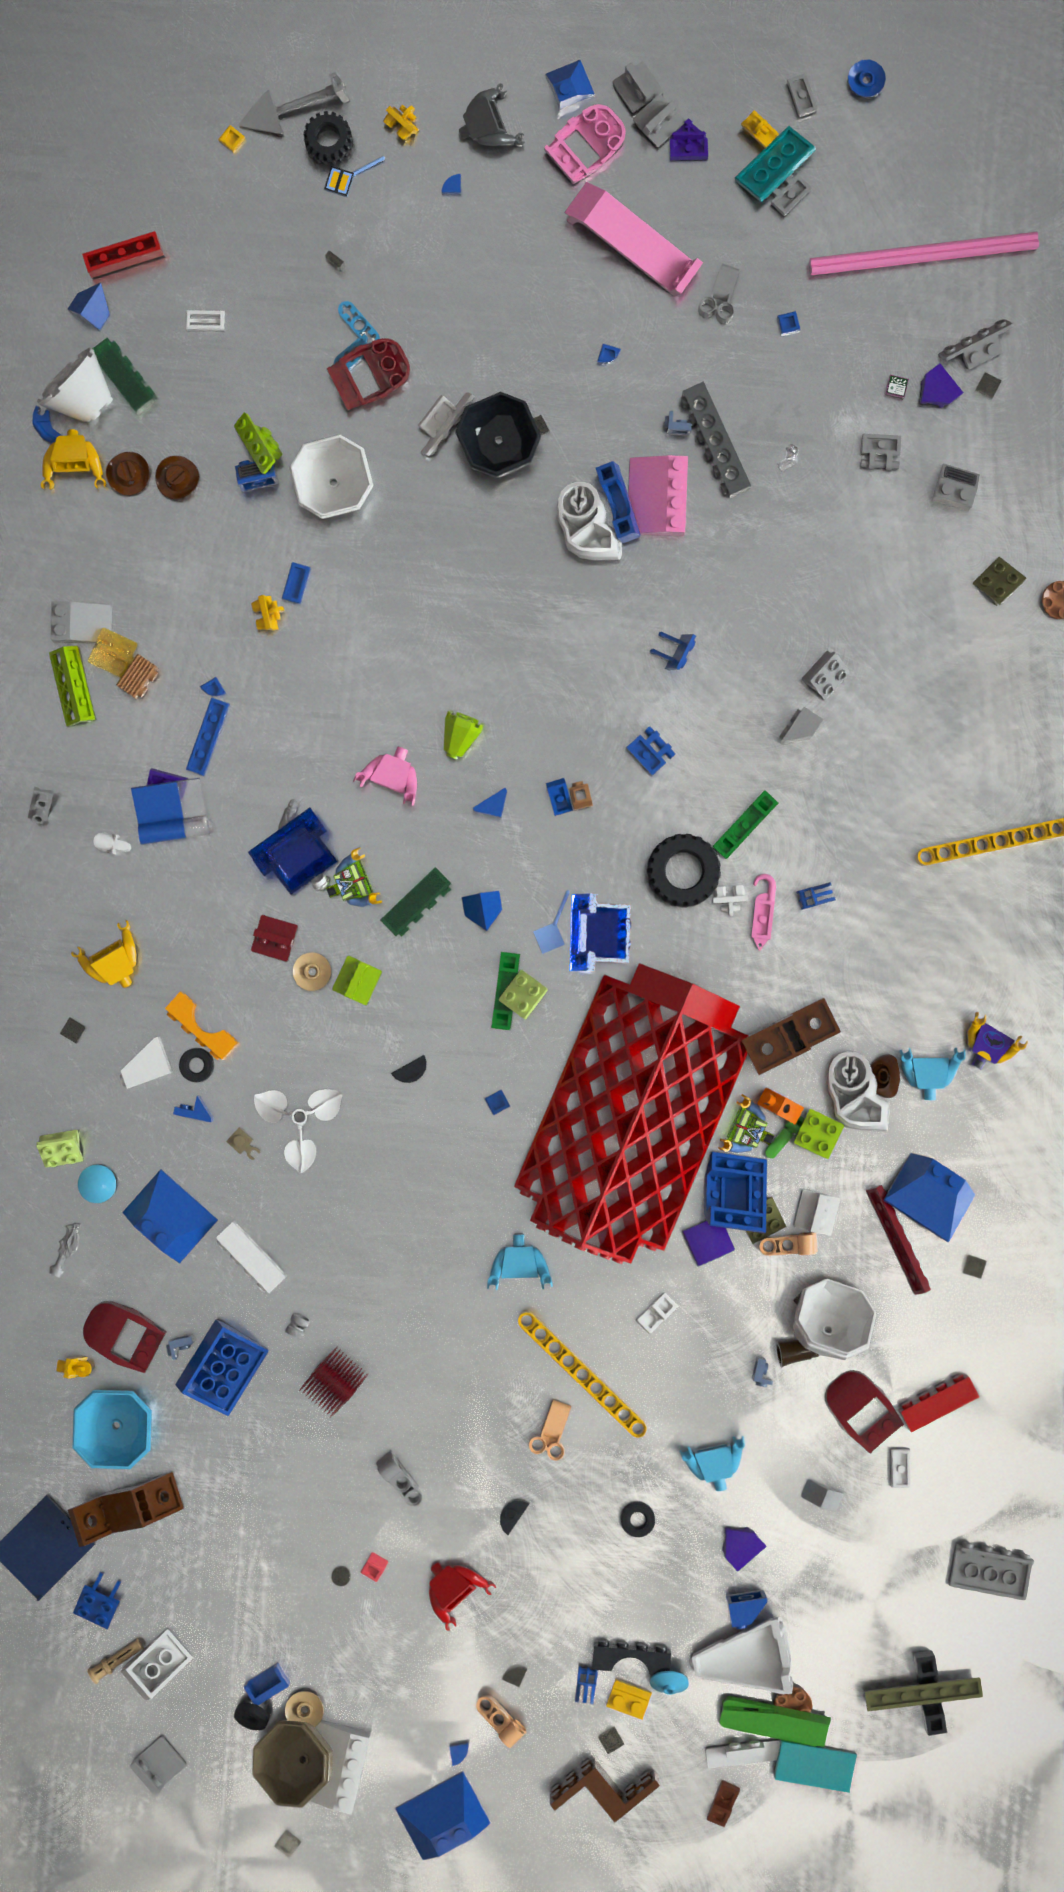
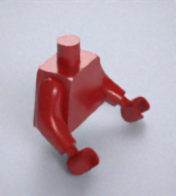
(451, 1587)

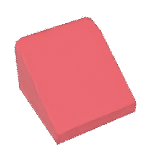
(374, 1567)

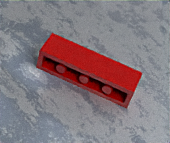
(123, 254)
(938, 1403)

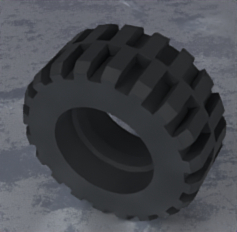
(683, 844)

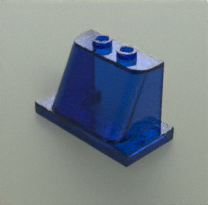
(295, 852)
(598, 932)

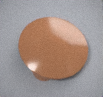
(1053, 600)
(798, 1700)

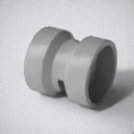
(297, 1326)

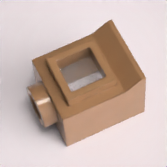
(580, 795)

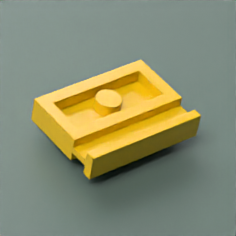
(628, 1699)

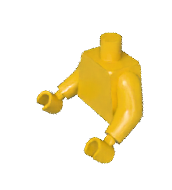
(70, 454)
(113, 962)

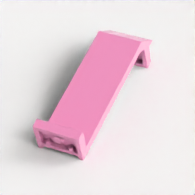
(632, 238)

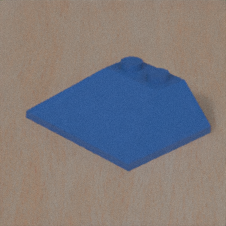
(736, 1192)
(931, 1195)
(169, 1216)
(443, 1817)

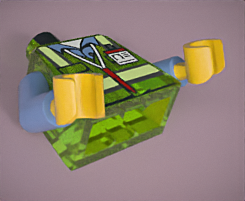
(353, 882)
(747, 1129)

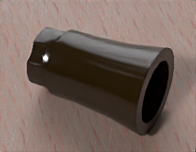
(792, 1352)

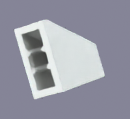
(146, 1065)

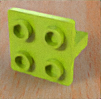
(356, 980)
(819, 1133)

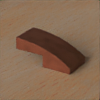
(723, 1803)

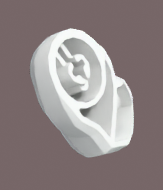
(584, 525)
(854, 1093)

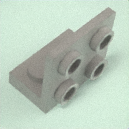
(157, 1765)

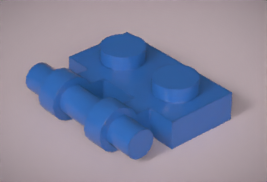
(646, 755)

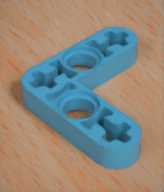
(362, 340)

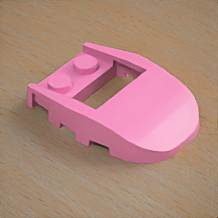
(602, 132)

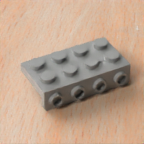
(991, 1571)

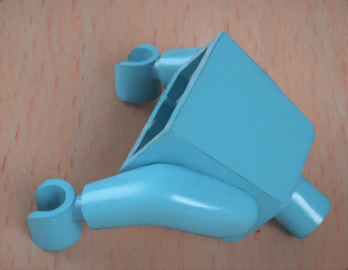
(930, 1072)
(519, 1262)
(715, 1462)

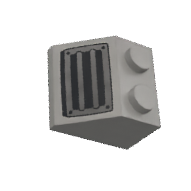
(956, 487)

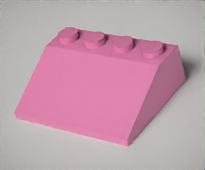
(659, 494)

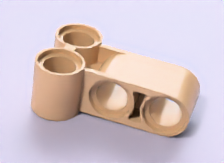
(802, 1244)
(552, 1430)
(510, 1731)

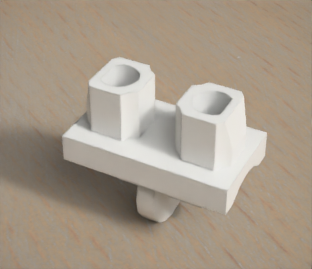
(738, 896)

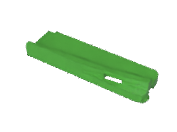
(775, 1721)

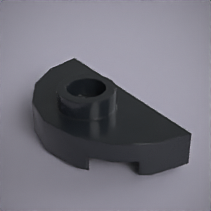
(411, 1071)
(511, 1514)

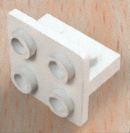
(816, 1212)

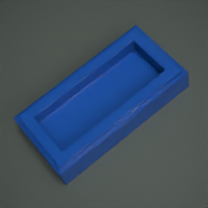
(296, 583)

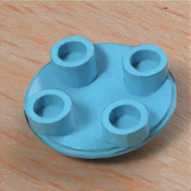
(96, 1183)

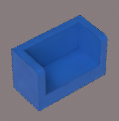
(266, 1684)

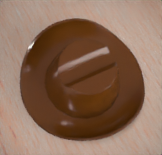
(127, 473)
(176, 477)
(887, 1075)

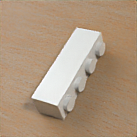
(251, 1257)

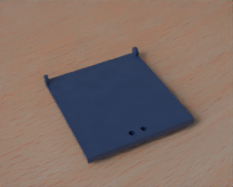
(41, 1548)

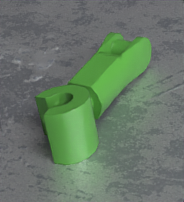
(783, 1138)

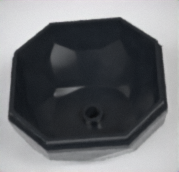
(496, 418)

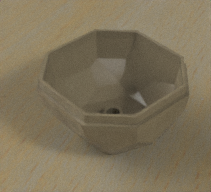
(280, 1763)

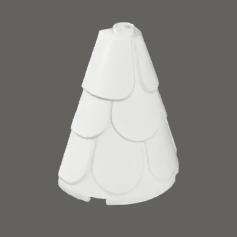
(749, 1659)

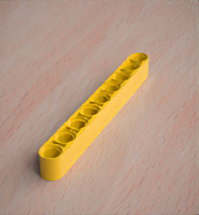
(990, 844)
(586, 1382)

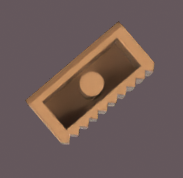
(138, 676)

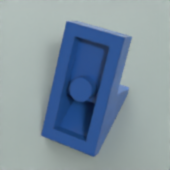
(559, 796)
(200, 1111)

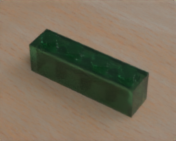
(123, 377)
(415, 902)

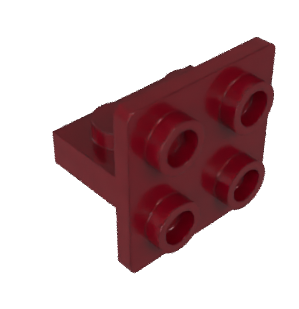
(274, 938)

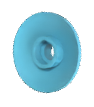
(669, 1682)

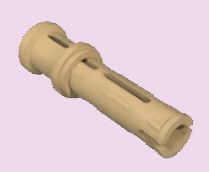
(106, 1665)

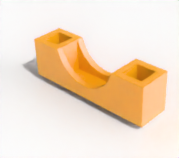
(183, 1010)

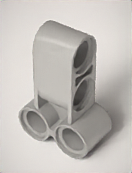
(721, 295)
(391, 1470)

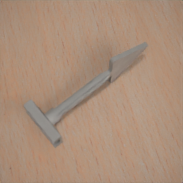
(265, 115)

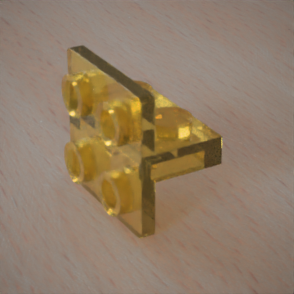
(112, 652)

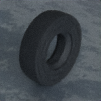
(204, 1056)
(649, 1523)
(259, 1716)

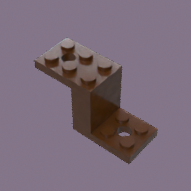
(791, 1036)
(125, 1509)
(604, 1789)

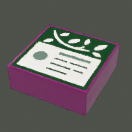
(896, 386)

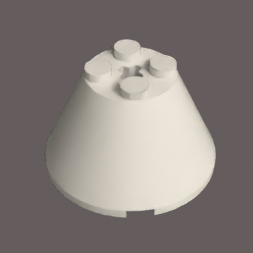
(78, 389)

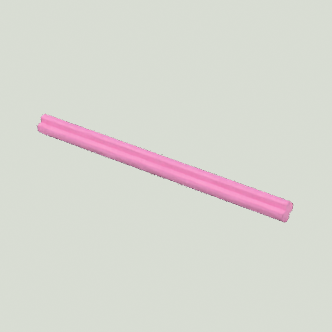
(924, 253)

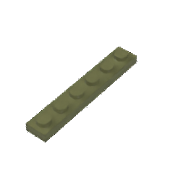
(923, 1694)

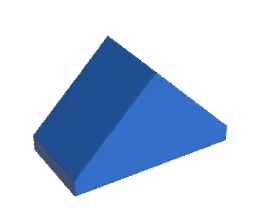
(493, 805)

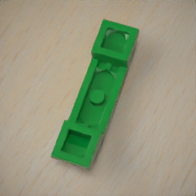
(745, 824)
(507, 972)

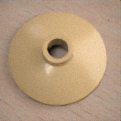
(302, 967)
(304, 1698)

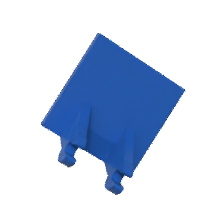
(685, 644)
(96, 1606)

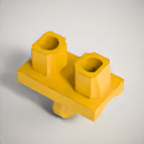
(395, 116)
(759, 129)
(270, 613)
(74, 1367)

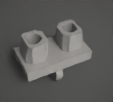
(40, 805)

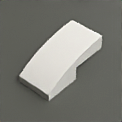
(657, 1313)

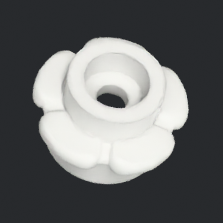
(320, 882)

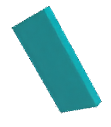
(775, 163)
(815, 1766)

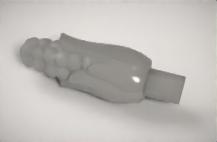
(289, 813)

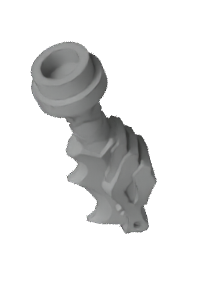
(67, 1246)

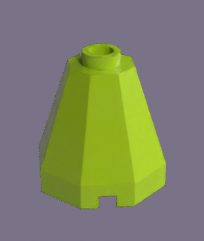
(460, 733)

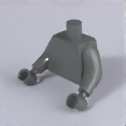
(485, 122)

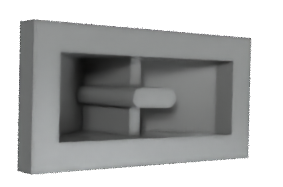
(822, 1495)

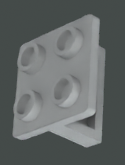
(637, 86)
(659, 120)
(826, 674)

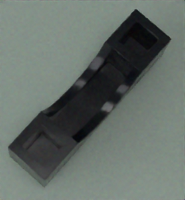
(607, 1655)
(927, 1673)

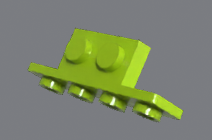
(258, 443)

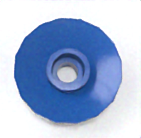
(870, 70)

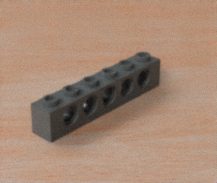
(700, 394)

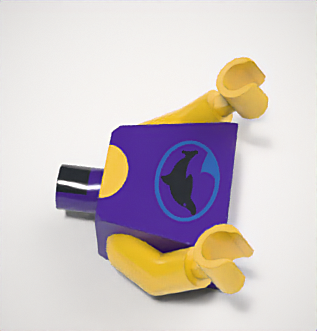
(990, 1043)

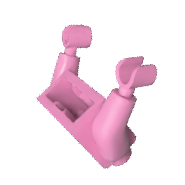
(391, 773)

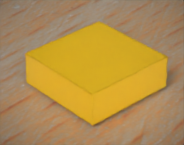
(231, 138)

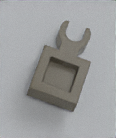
(241, 1142)

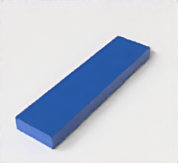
(207, 736)

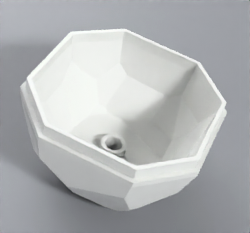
(326, 461)
(840, 1311)

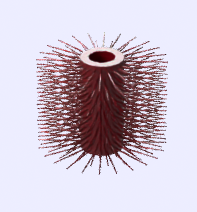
(333, 1381)

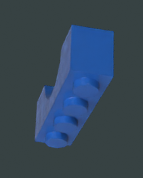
(615, 489)

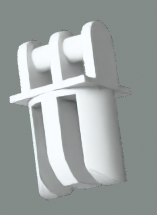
(110, 843)

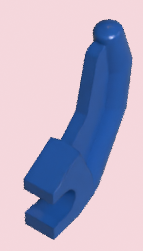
(43, 425)

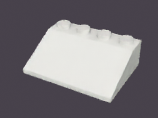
(349, 1753)

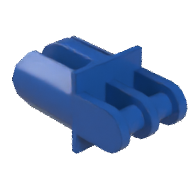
(803, 899)
(586, 1683)

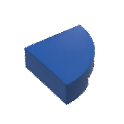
(452, 185)
(608, 354)
(213, 688)
(458, 1752)

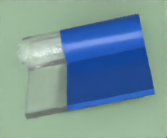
(171, 811)

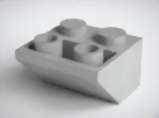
(803, 726)

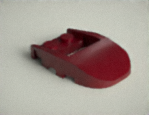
(386, 363)
(105, 1326)
(851, 1394)

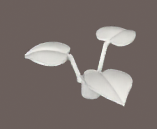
(323, 1102)

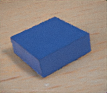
(788, 323)
(497, 1102)

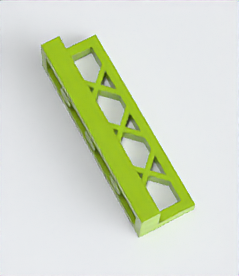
(74, 684)

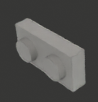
(802, 95)

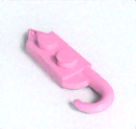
(763, 912)

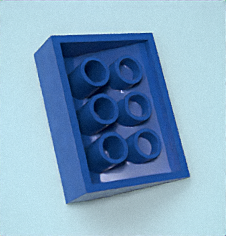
(221, 1368)

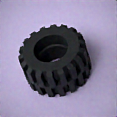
(328, 123)

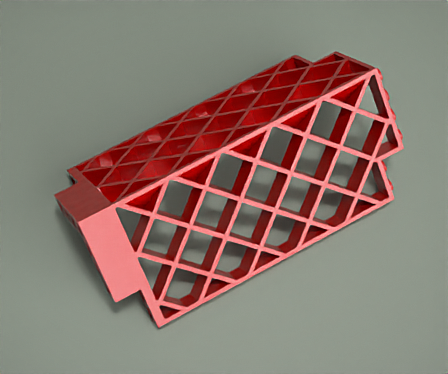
(632, 1125)

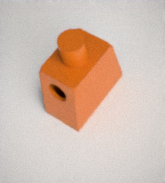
(775, 1103)

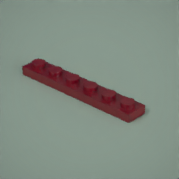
(898, 1240)

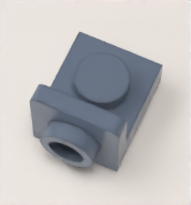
(679, 427)
(182, 1342)
(759, 1369)

